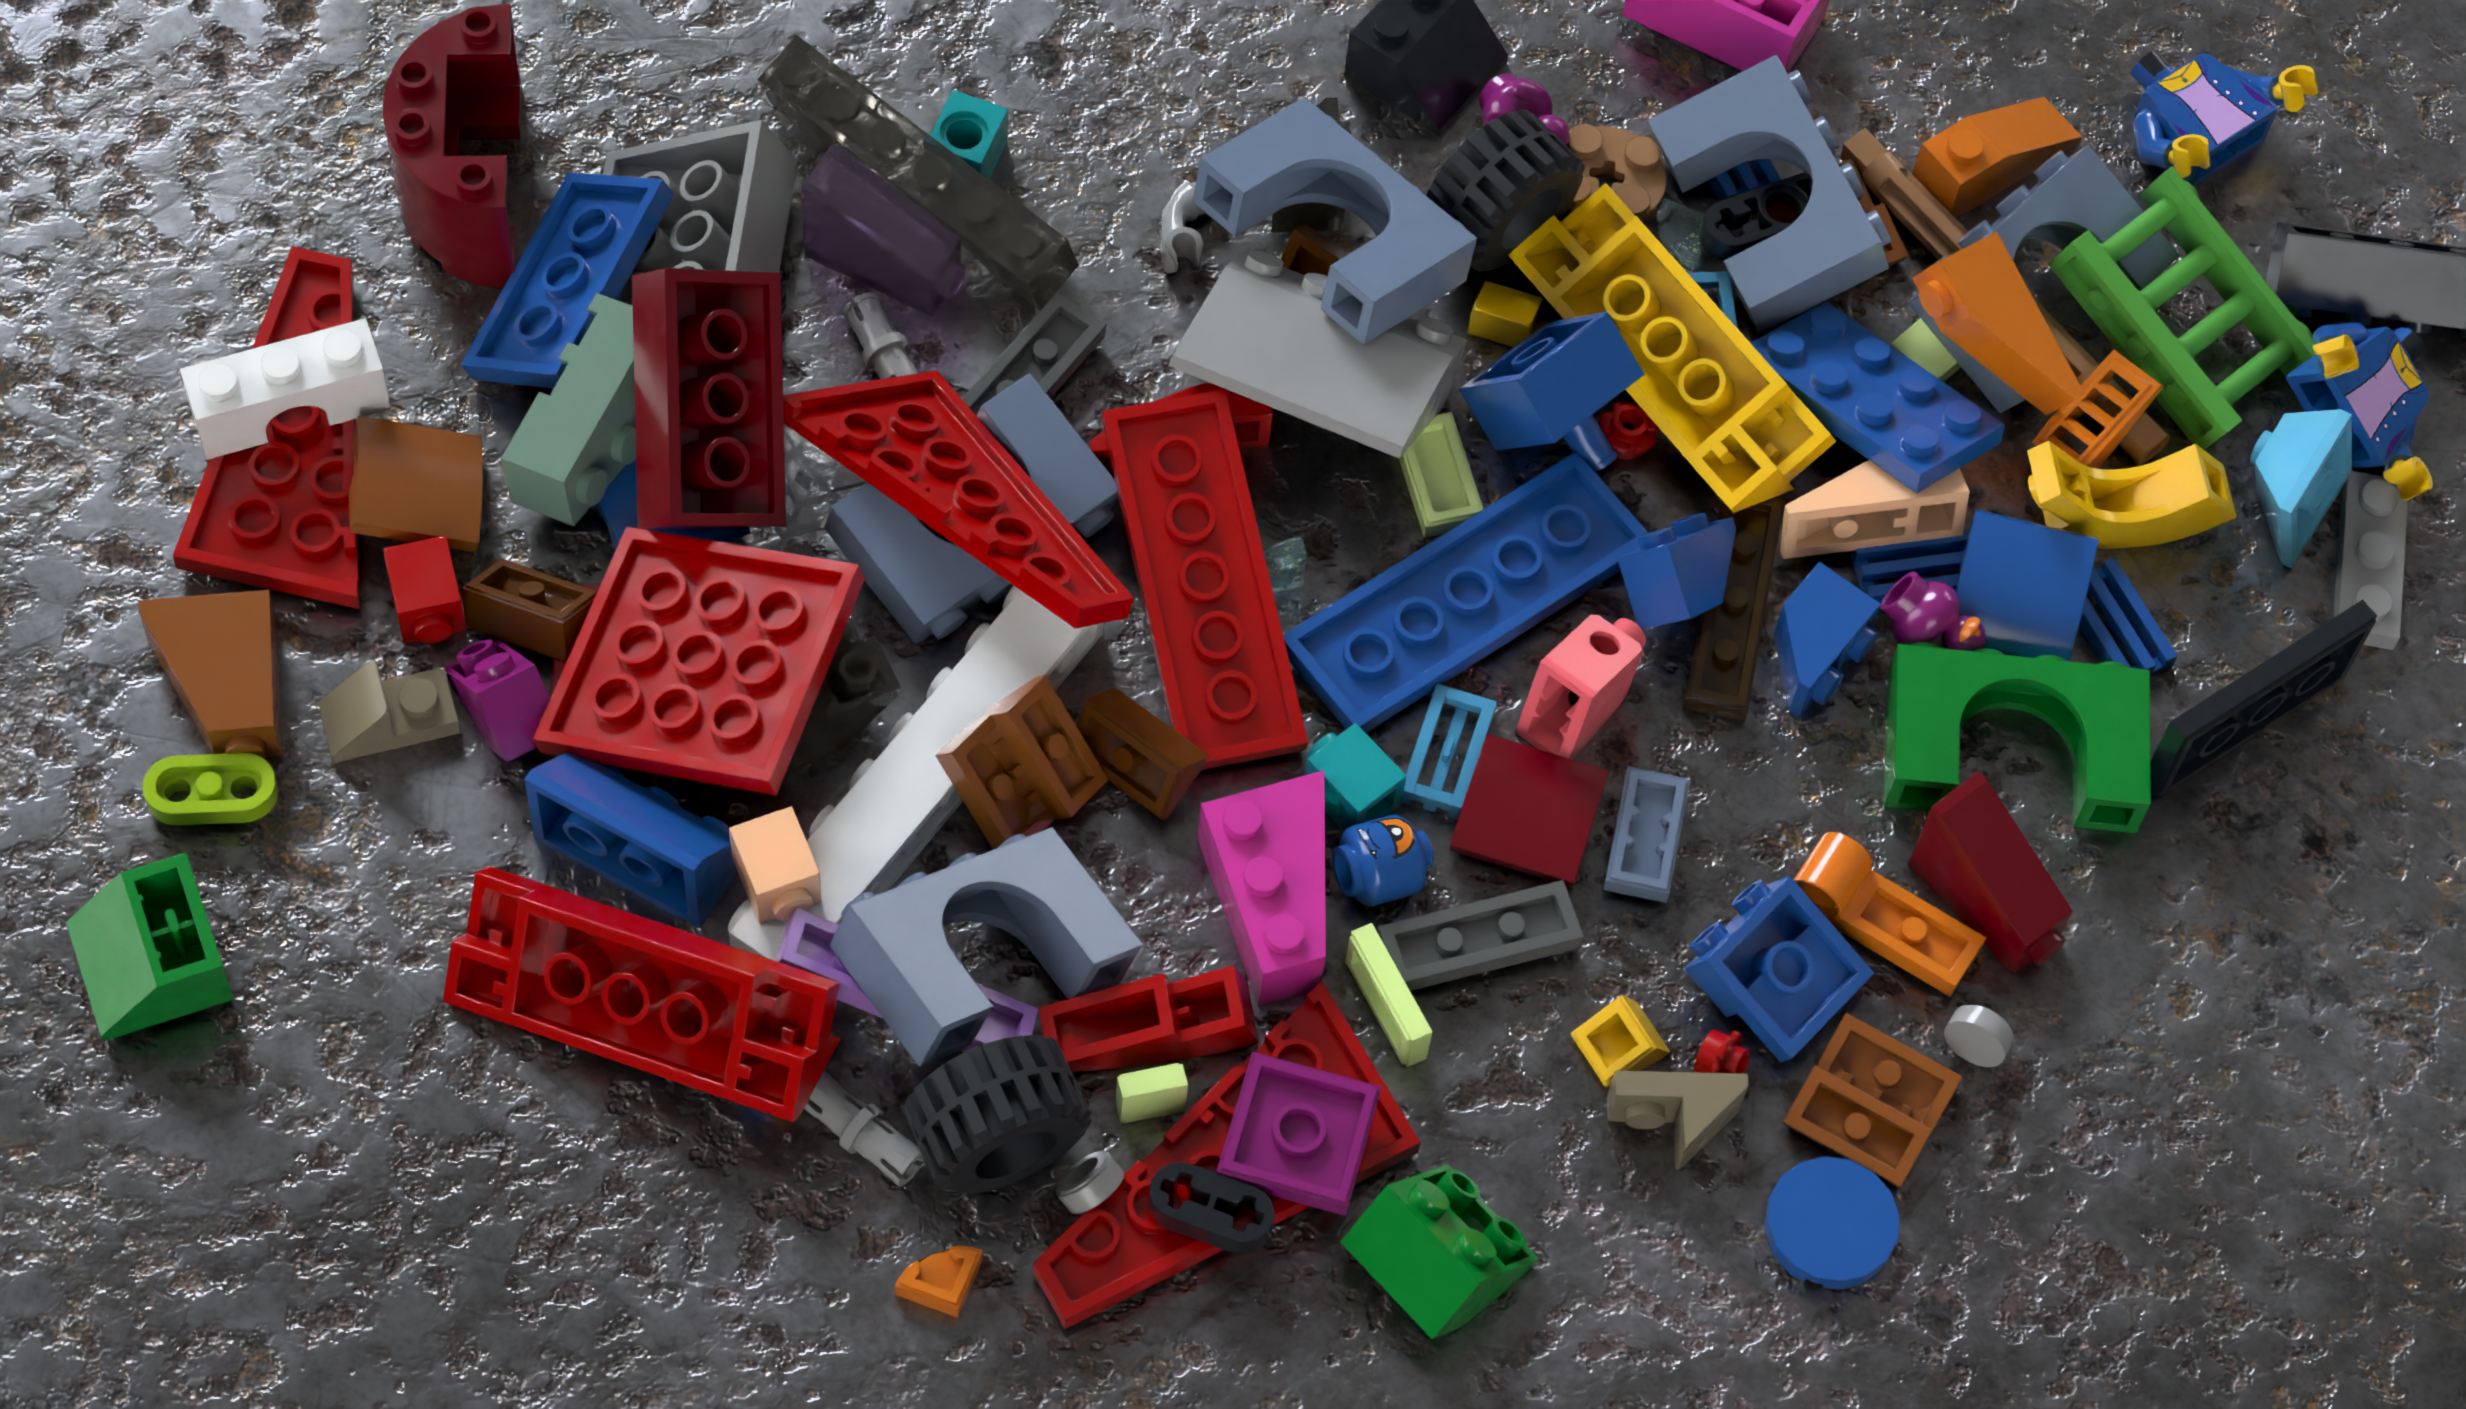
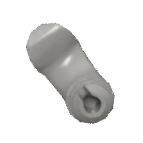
(1175, 237)

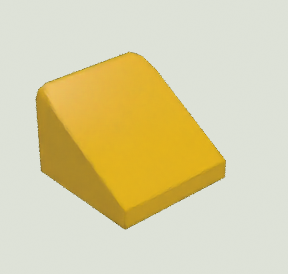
(1503, 314)
(1619, 1040)

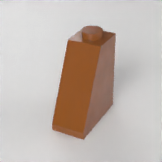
(222, 665)

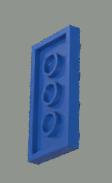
(579, 249)
(1878, 397)

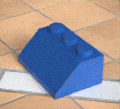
(631, 835)

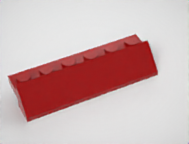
(643, 993)

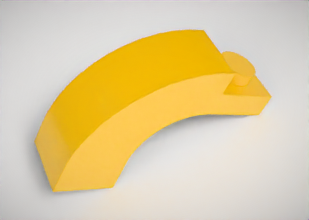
(2134, 504)

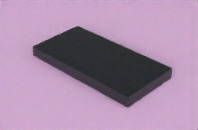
(2259, 698)

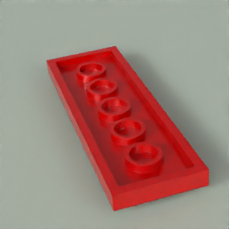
(1204, 578)

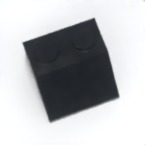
(1424, 57)

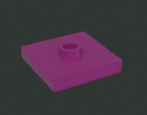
(1299, 1133)

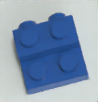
(1777, 966)

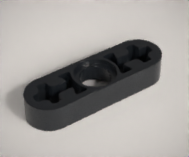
(1737, 209)

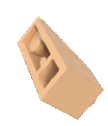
(1872, 510)

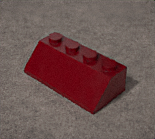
(708, 399)

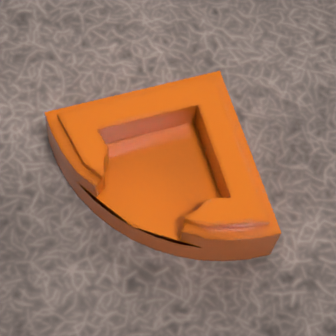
(941, 1279)

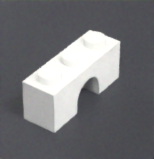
(243, 391)

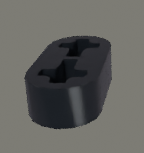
(1214, 1198)

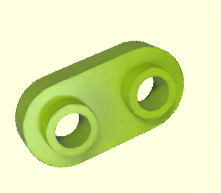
(212, 788)

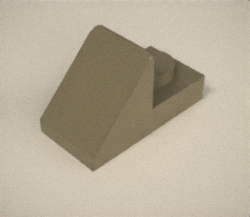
(380, 716)
(1690, 1100)

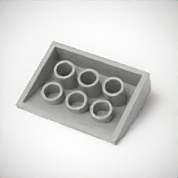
(726, 203)
(1276, 346)

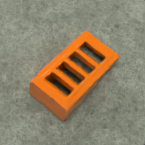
(2116, 428)

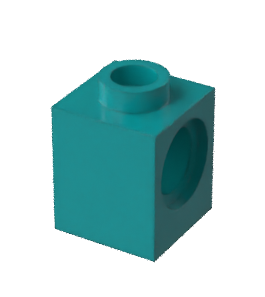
(974, 125)
(1358, 777)

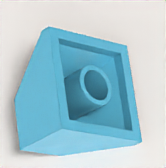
(2301, 475)

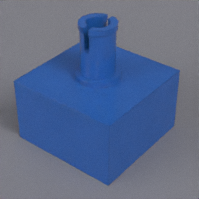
(1554, 386)

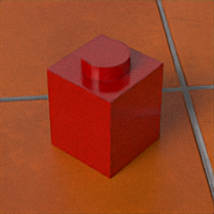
(425, 590)

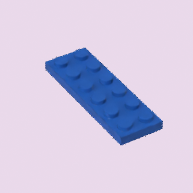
(1464, 594)

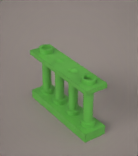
(2139, 334)

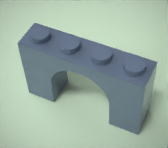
(1766, 118)
(1311, 158)
(2065, 203)
(934, 582)
(1025, 887)

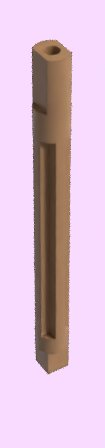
(1940, 233)

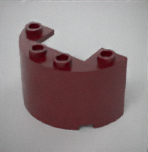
(445, 89)

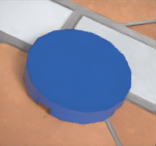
(1831, 1222)

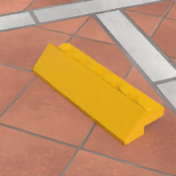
(1700, 372)

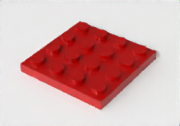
(700, 660)

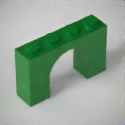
(2093, 707)

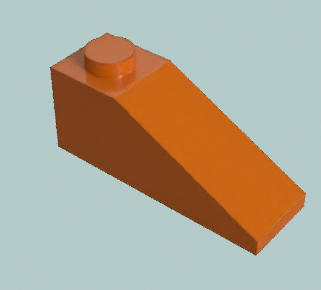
(1991, 152)
(1993, 318)

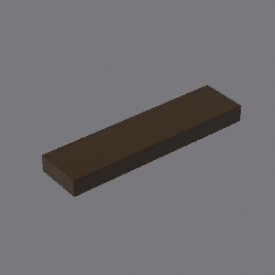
(1731, 632)

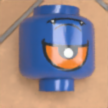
(1382, 860)

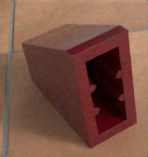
(1991, 875)

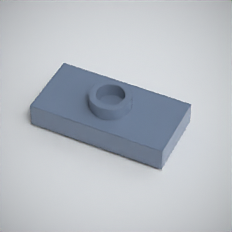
(1646, 834)

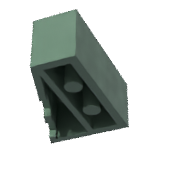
(586, 427)

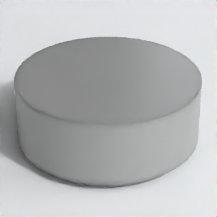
(1979, 1035)
(1089, 1182)

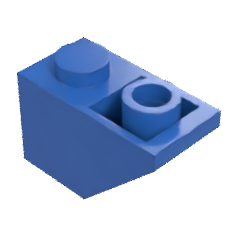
(1678, 570)
(1818, 633)

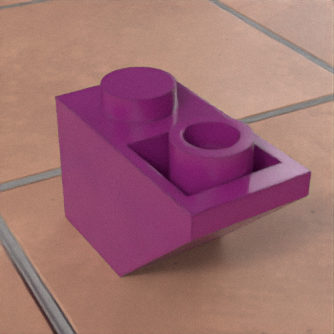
(500, 695)

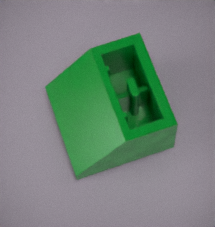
(148, 949)
(1439, 1248)

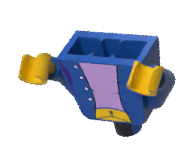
(2208, 112)
(2378, 384)

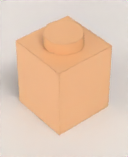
(775, 865)

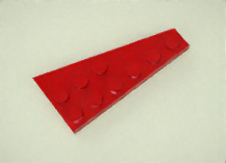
(948, 470)
(283, 507)
(1120, 1245)

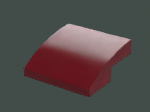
(1529, 810)

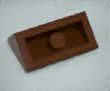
(527, 608)
(1139, 751)

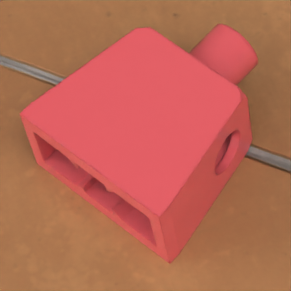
(1596, 665)

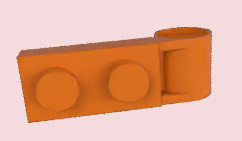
(1886, 915)

